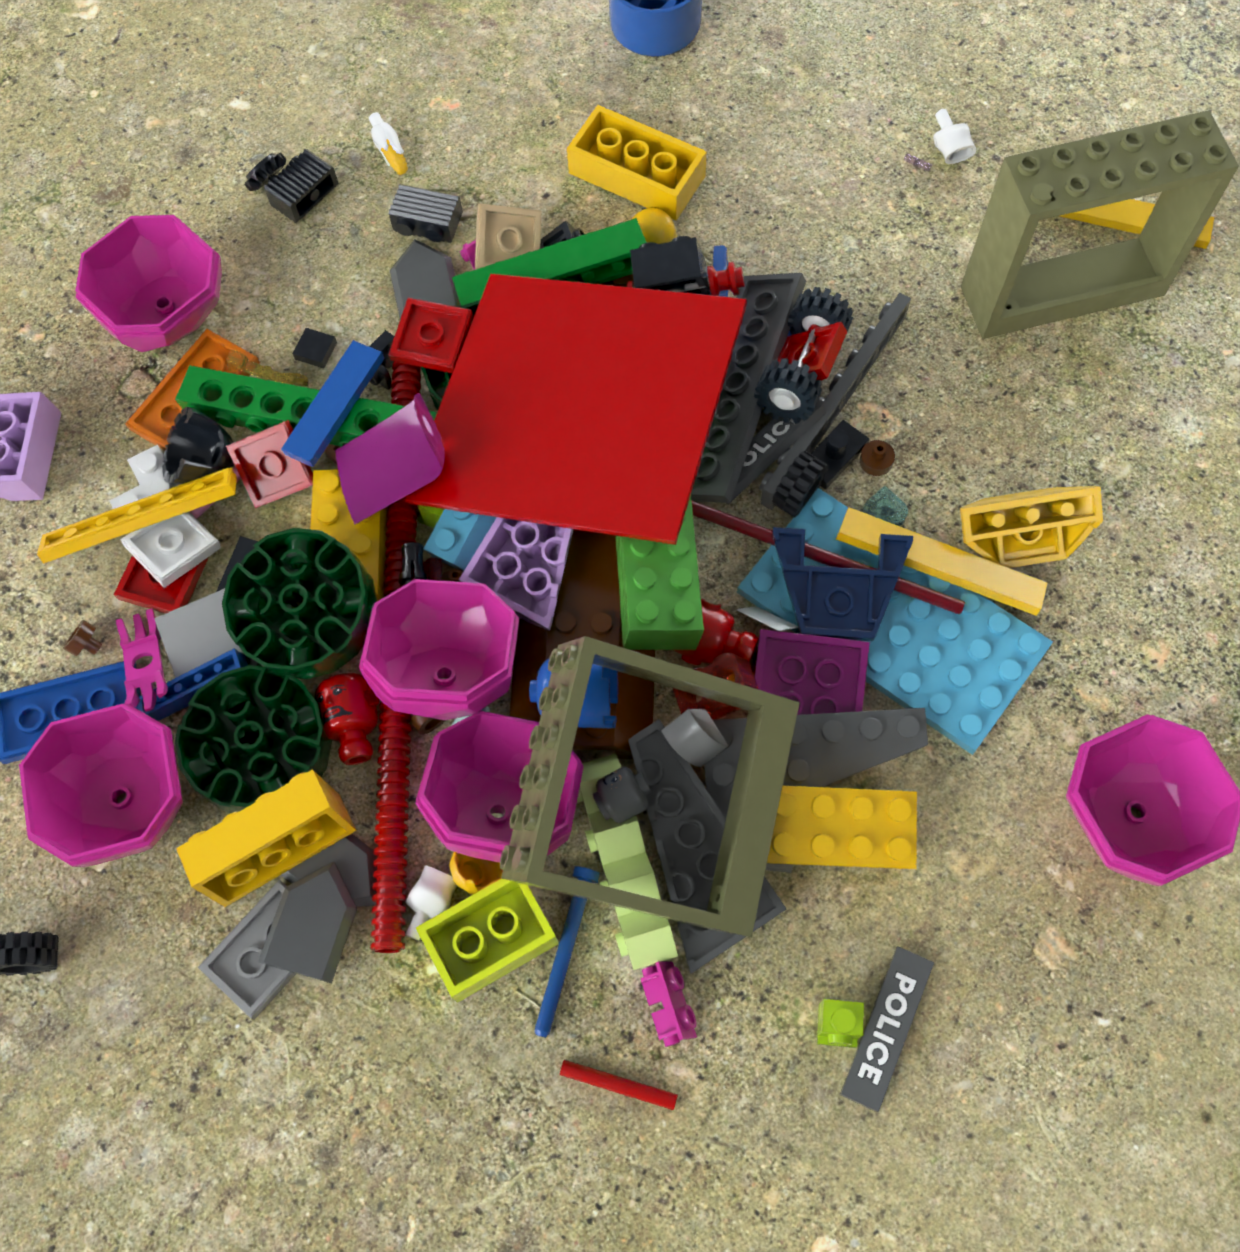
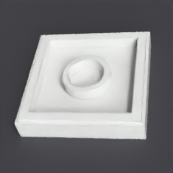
(171, 546)

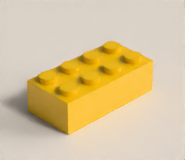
(636, 161)
(332, 517)
(845, 828)
(265, 839)

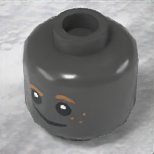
(622, 794)

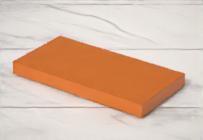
(160, 408)

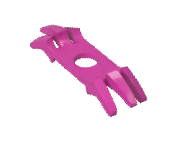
(134, 650)

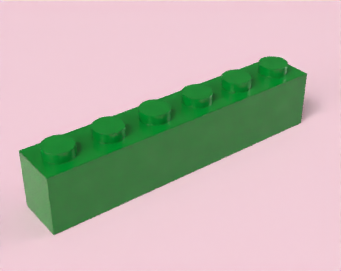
(584, 259)

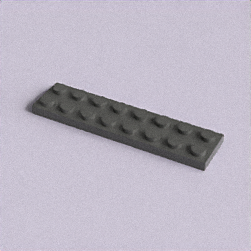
(737, 413)

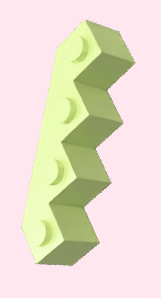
(626, 868)

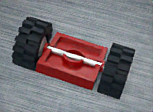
(793, 381)

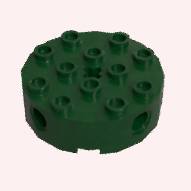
(299, 603)
(228, 714)

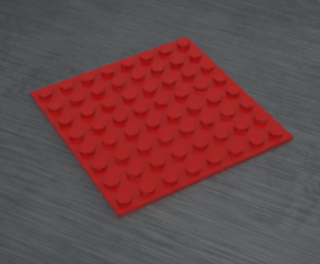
(583, 405)

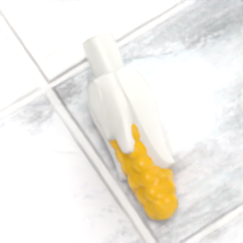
(388, 144)

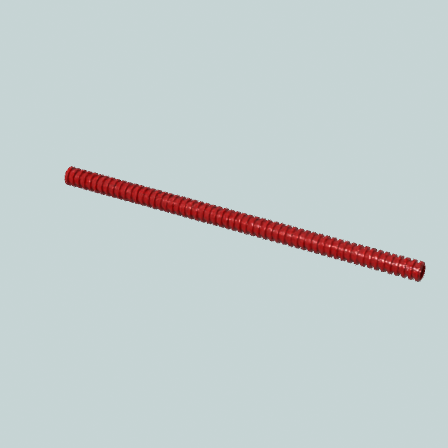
(394, 730)

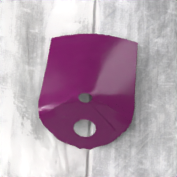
(390, 460)

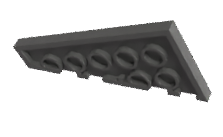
(824, 747)
(688, 841)

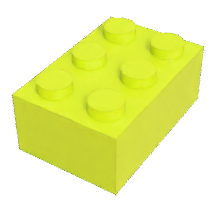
(486, 937)

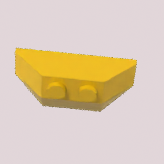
(1032, 524)

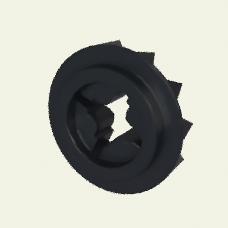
(264, 171)

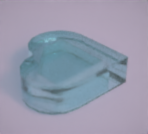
(887, 507)

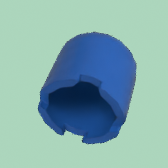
(599, 695)

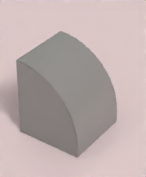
(695, 737)

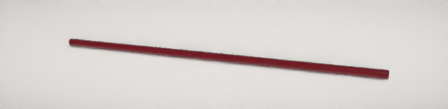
(825, 557)

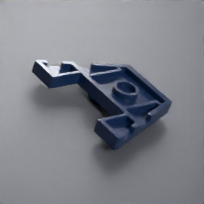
(835, 599)

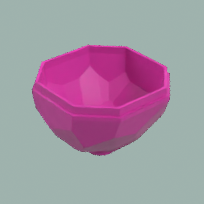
(149, 281)
(439, 633)
(81, 770)
(477, 773)
(1174, 782)

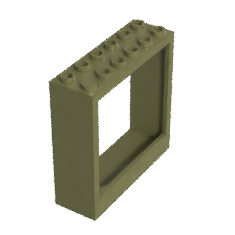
(1175, 156)
(751, 806)

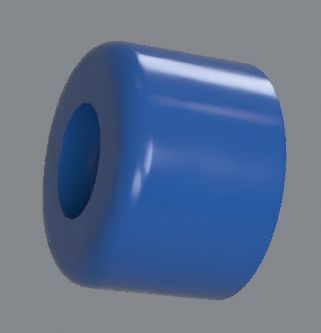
(657, 30)

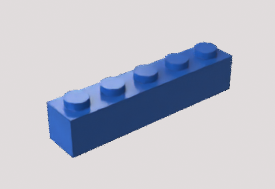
(185, 686)

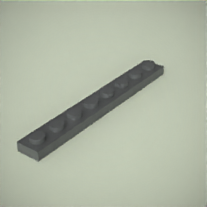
(840, 390)

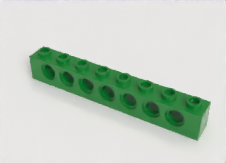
(254, 402)

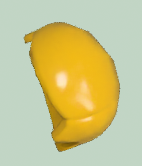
(656, 225)
(473, 873)

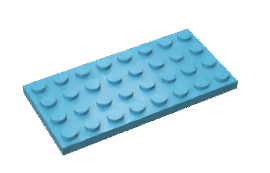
(922, 655)

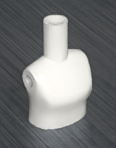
(953, 140)
(429, 897)

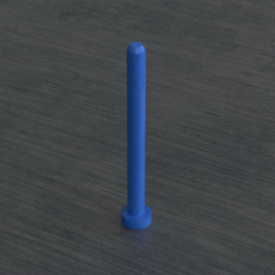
(563, 955)

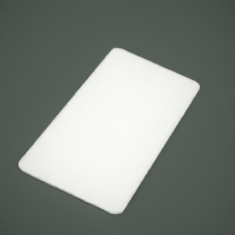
(767, 618)

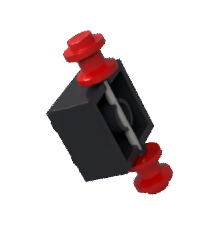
(681, 268)

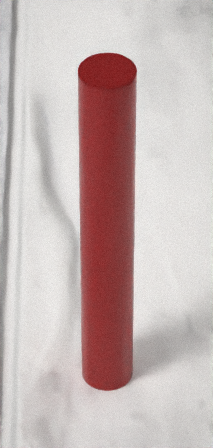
(618, 1084)

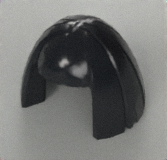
(195, 448)

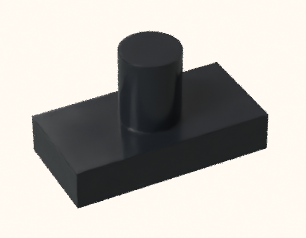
(839, 450)

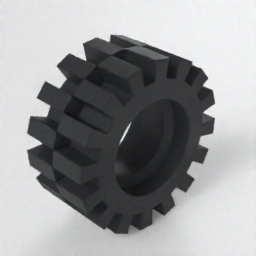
(799, 483)
(28, 953)

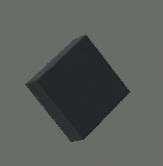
(314, 348)

